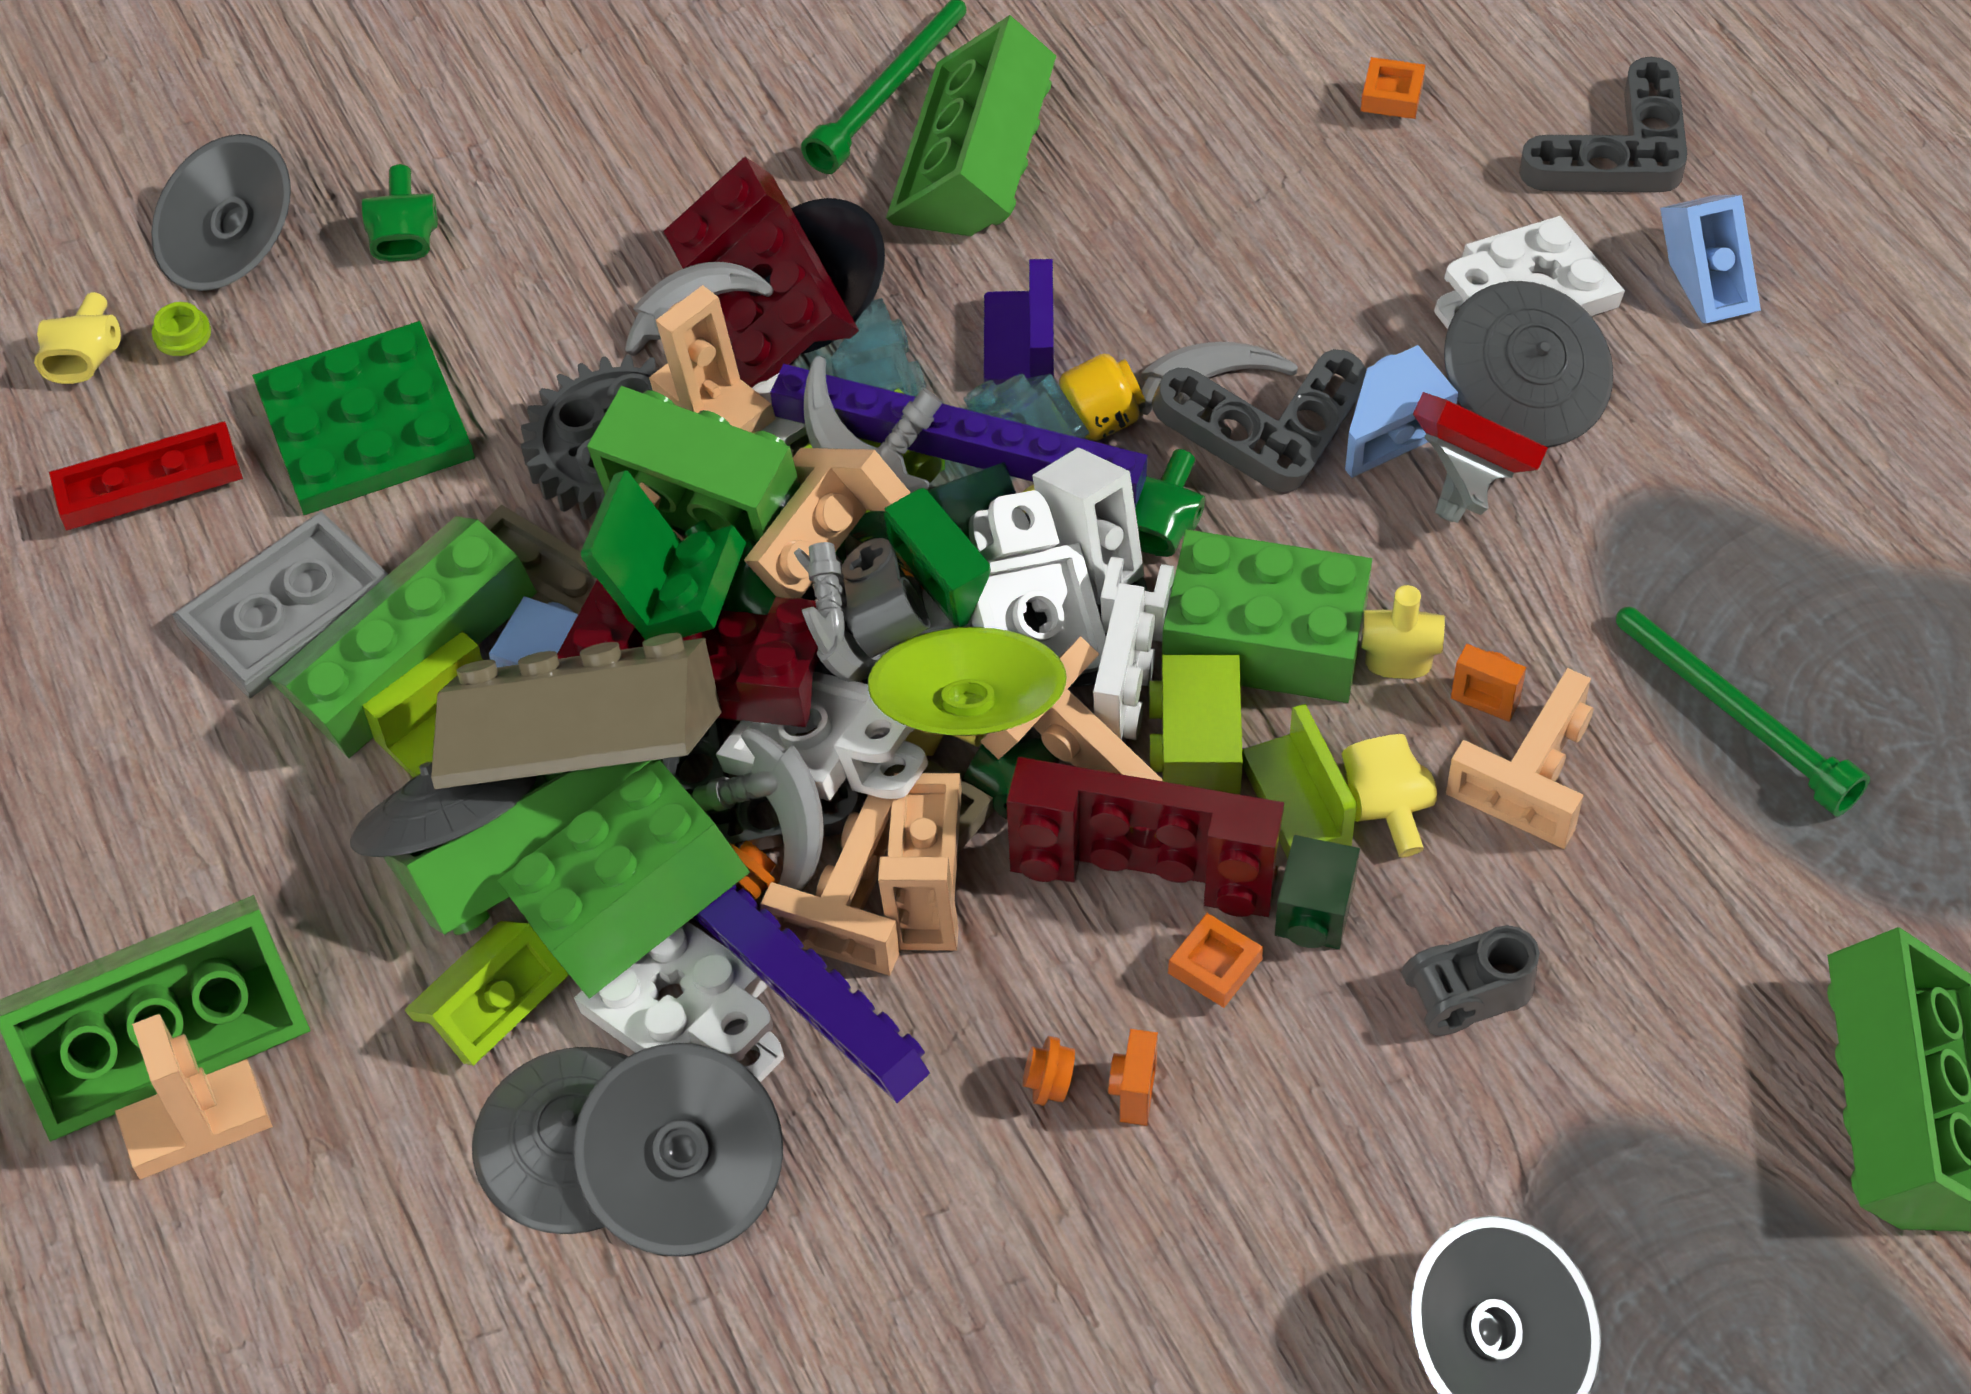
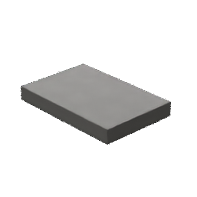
(279, 602)

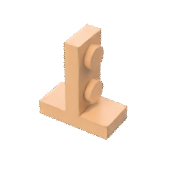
(703, 366)
(826, 507)
(1073, 730)
(1526, 788)
(921, 864)
(835, 917)
(191, 1109)

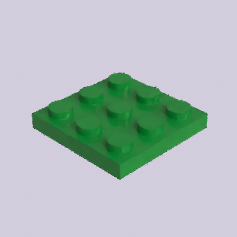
(363, 417)

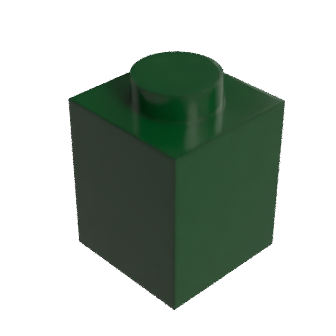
(1316, 892)

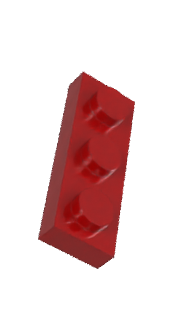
(145, 475)

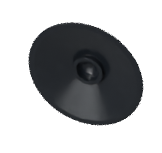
(848, 248)

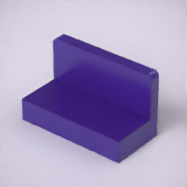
(1020, 328)

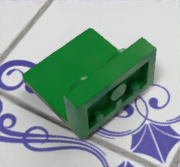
(651, 572)

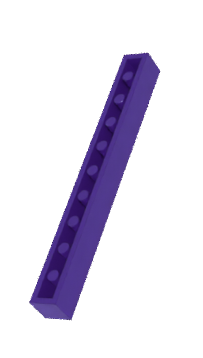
(954, 433)
(815, 994)

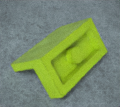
(405, 711)
(1307, 780)
(489, 990)

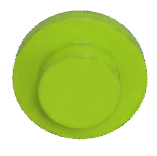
(180, 329)

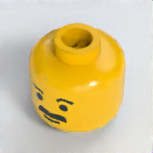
(1103, 395)

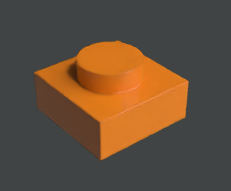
(1393, 88)
(1488, 682)
(1215, 960)
(1134, 1076)

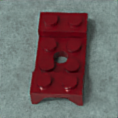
(752, 226)
(757, 660)
(1144, 826)

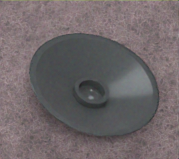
(221, 212)
(1529, 361)
(426, 817)
(528, 1137)
(678, 1149)
(1504, 1313)

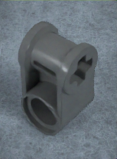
(881, 600)
(1463, 986)

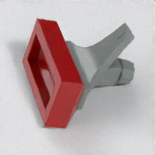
(1472, 453)

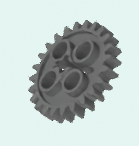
(564, 425)

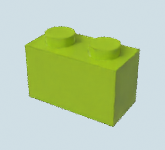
(1199, 722)

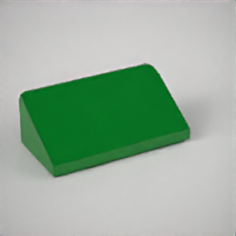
(937, 554)

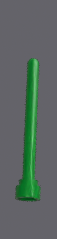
(830, 144)
(1834, 782)

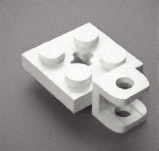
(1513, 256)
(1034, 572)
(1127, 661)
(849, 742)
(713, 1011)

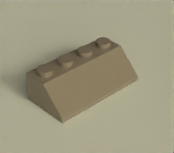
(573, 711)

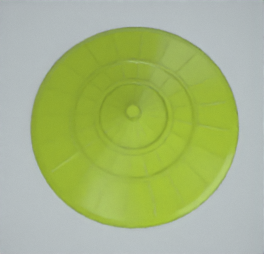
(967, 681)

